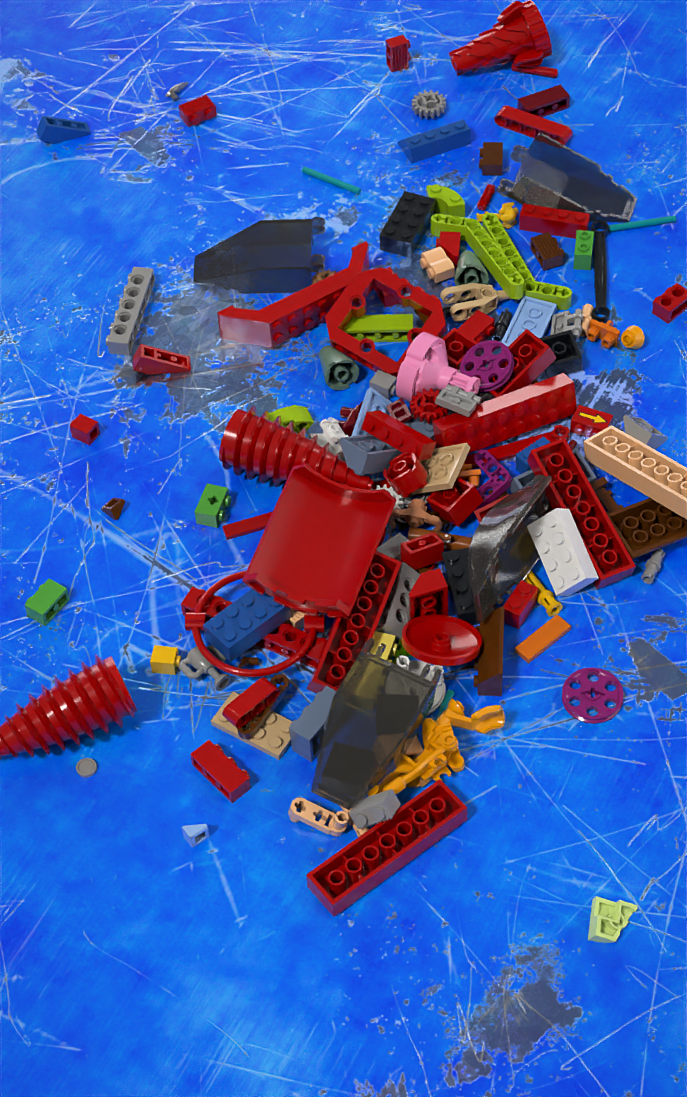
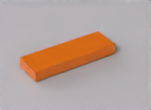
(542, 638)

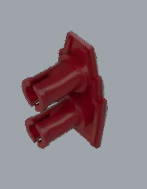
(351, 415)

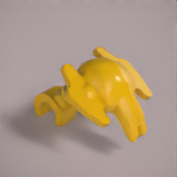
(506, 215)

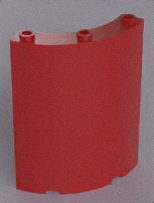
(319, 543)

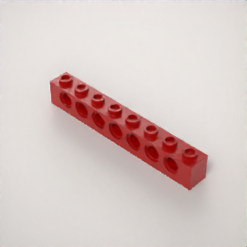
(283, 640)

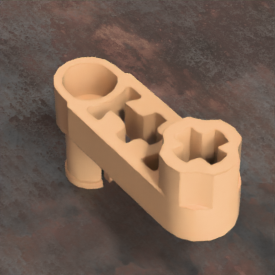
(309, 810)

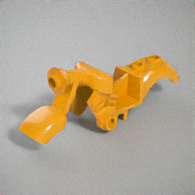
(440, 747)

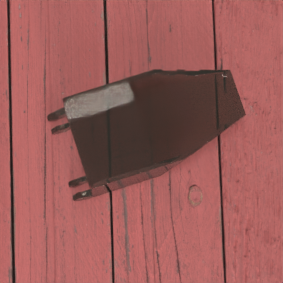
(566, 180)
(263, 258)
(370, 726)

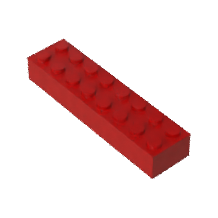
(509, 414)
(574, 492)
(352, 632)
(386, 847)

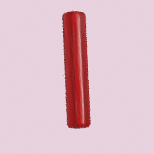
(536, 70)

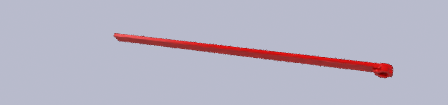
(499, 453)

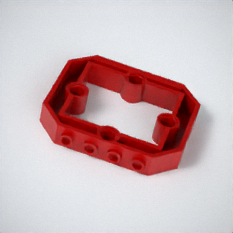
(356, 293)

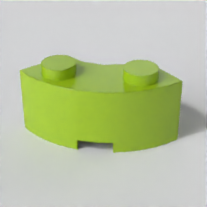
(447, 200)
(298, 414)

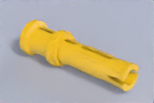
(545, 597)

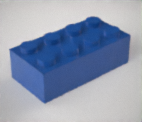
(244, 623)

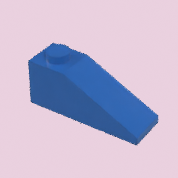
(58, 129)

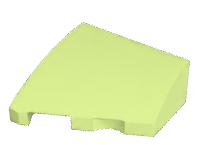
(608, 919)

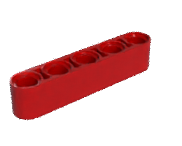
(531, 125)

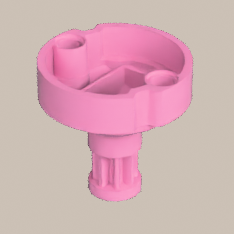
(428, 368)

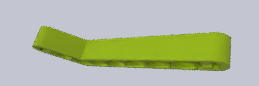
(484, 248)
(547, 292)

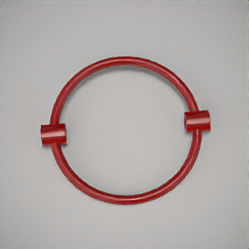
(195, 621)

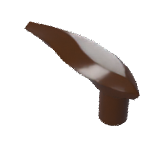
(245, 661)

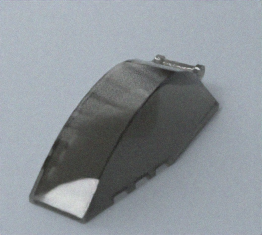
(503, 547)

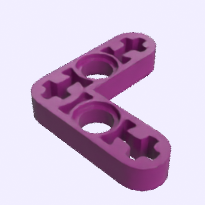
(494, 482)

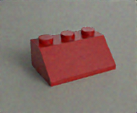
(429, 595)

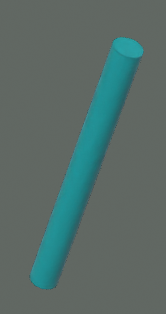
(331, 180)
(642, 223)

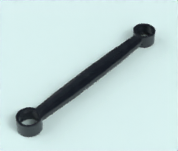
(600, 271)

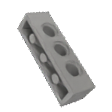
(396, 609)

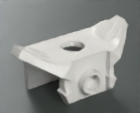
(331, 433)

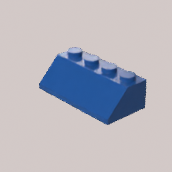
(436, 141)

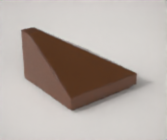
(113, 507)

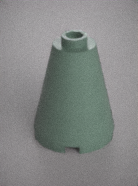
(470, 270)
(337, 368)

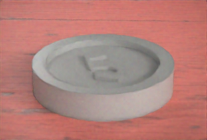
(86, 767)

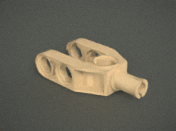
(485, 294)

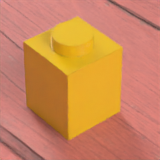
(165, 660)

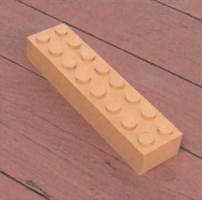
(639, 467)

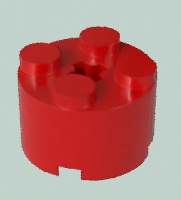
(406, 474)

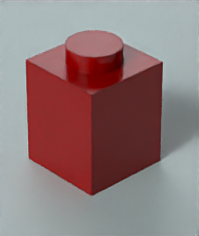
(84, 429)

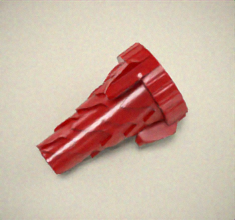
(517, 37)

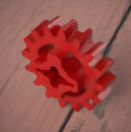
(428, 409)

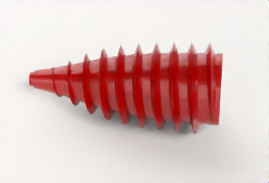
(272, 451)
(69, 710)

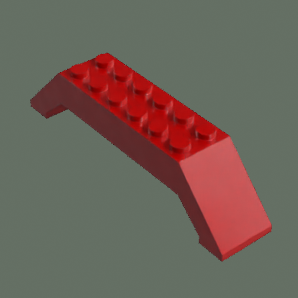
(293, 313)

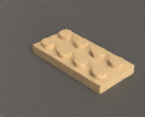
(271, 738)

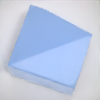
(195, 833)

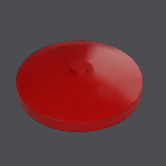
(441, 640)

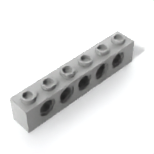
(130, 311)

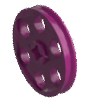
(493, 361)
(586, 701)

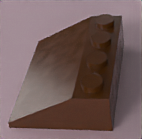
(647, 527)

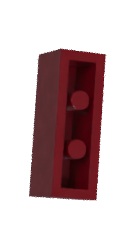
(545, 101)

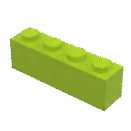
(380, 327)

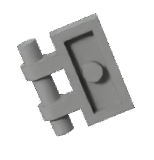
(562, 321)
(458, 400)

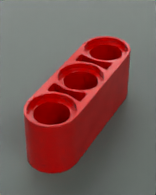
(251, 702)

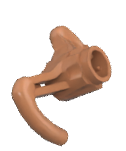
(415, 515)

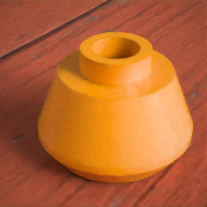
(633, 337)

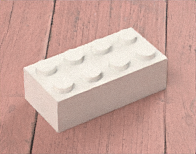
(562, 552)

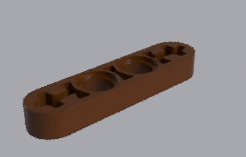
(257, 722)

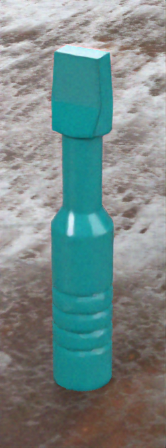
(449, 695)

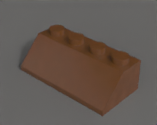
(491, 655)

